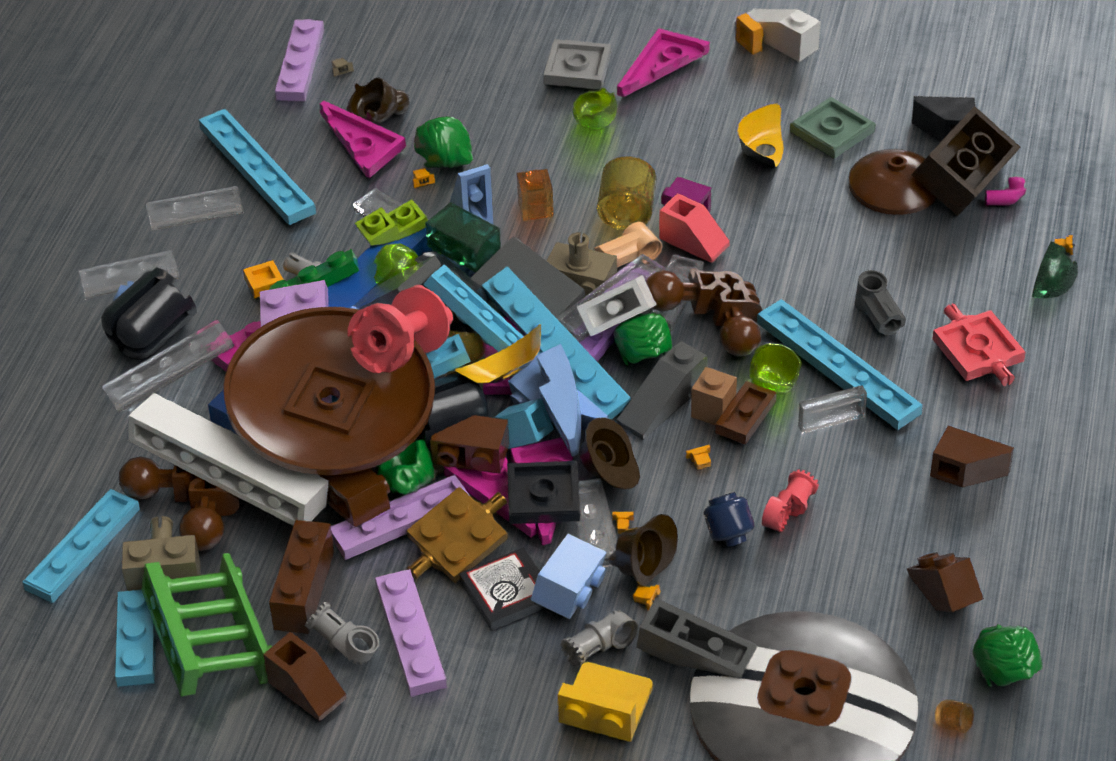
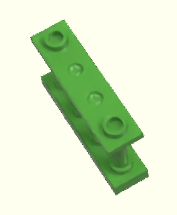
(178, 641)

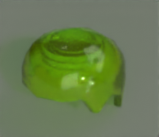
(595, 109)
(393, 260)
(775, 368)

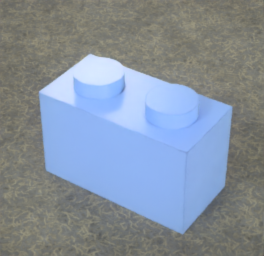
(569, 576)

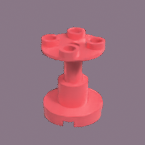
(386, 333)

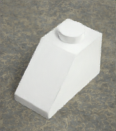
(616, 305)

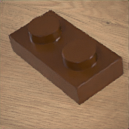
(745, 412)

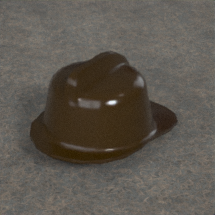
(609, 454)
(646, 549)

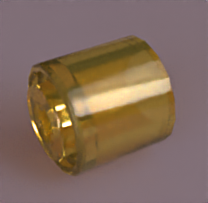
(626, 192)

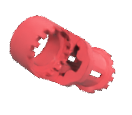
(789, 501)

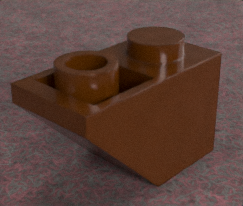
(472, 444)
(969, 458)
(946, 581)
(303, 676)

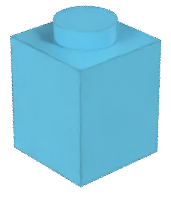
(526, 422)

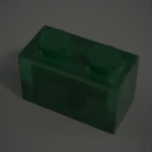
(462, 237)

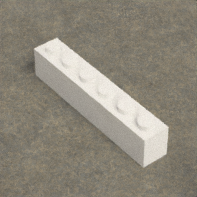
(225, 460)

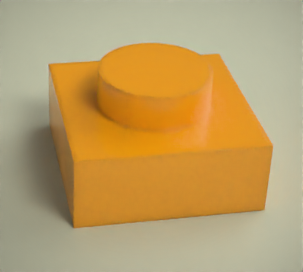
(749, 33)
(261, 277)

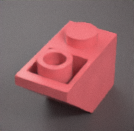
(691, 228)

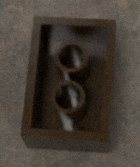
(966, 161)

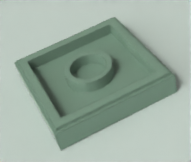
(832, 127)

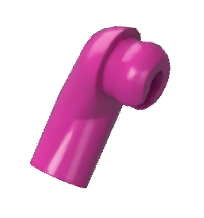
(1007, 196)

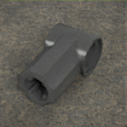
(878, 303)

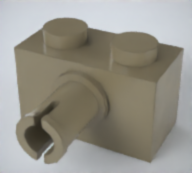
(581, 264)
(176, 554)

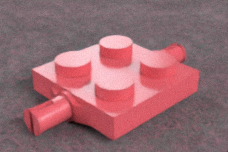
(978, 345)

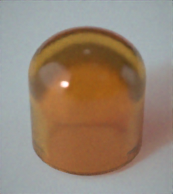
(950, 712)

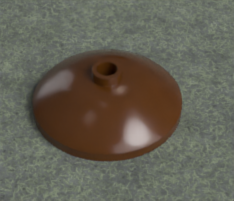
(886, 182)

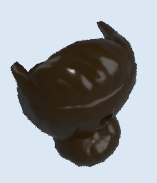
(377, 101)

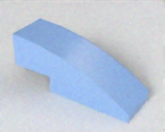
(561, 396)

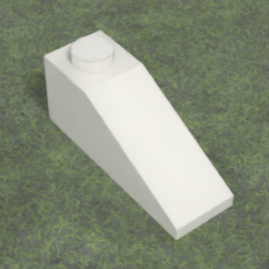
(788, 31)

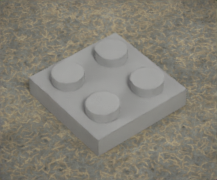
(577, 64)

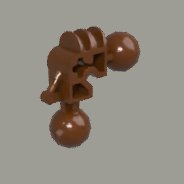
(725, 293)
(142, 479)

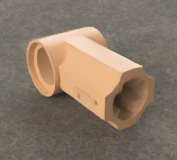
(636, 240)

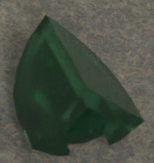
(1055, 273)

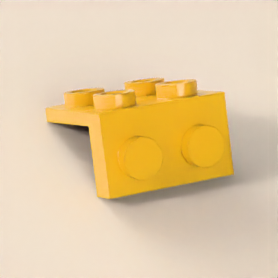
(604, 701)

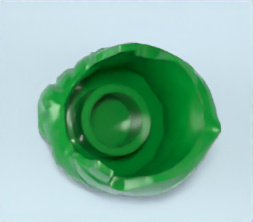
(443, 143)
(643, 337)
(408, 469)
(1007, 654)

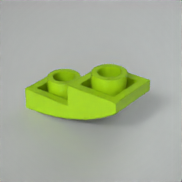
(385, 228)

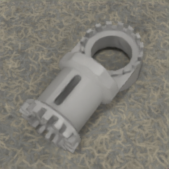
(341, 634)
(600, 637)

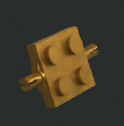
(457, 534)

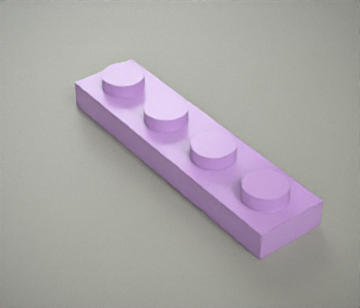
(299, 60)
(393, 522)
(410, 633)

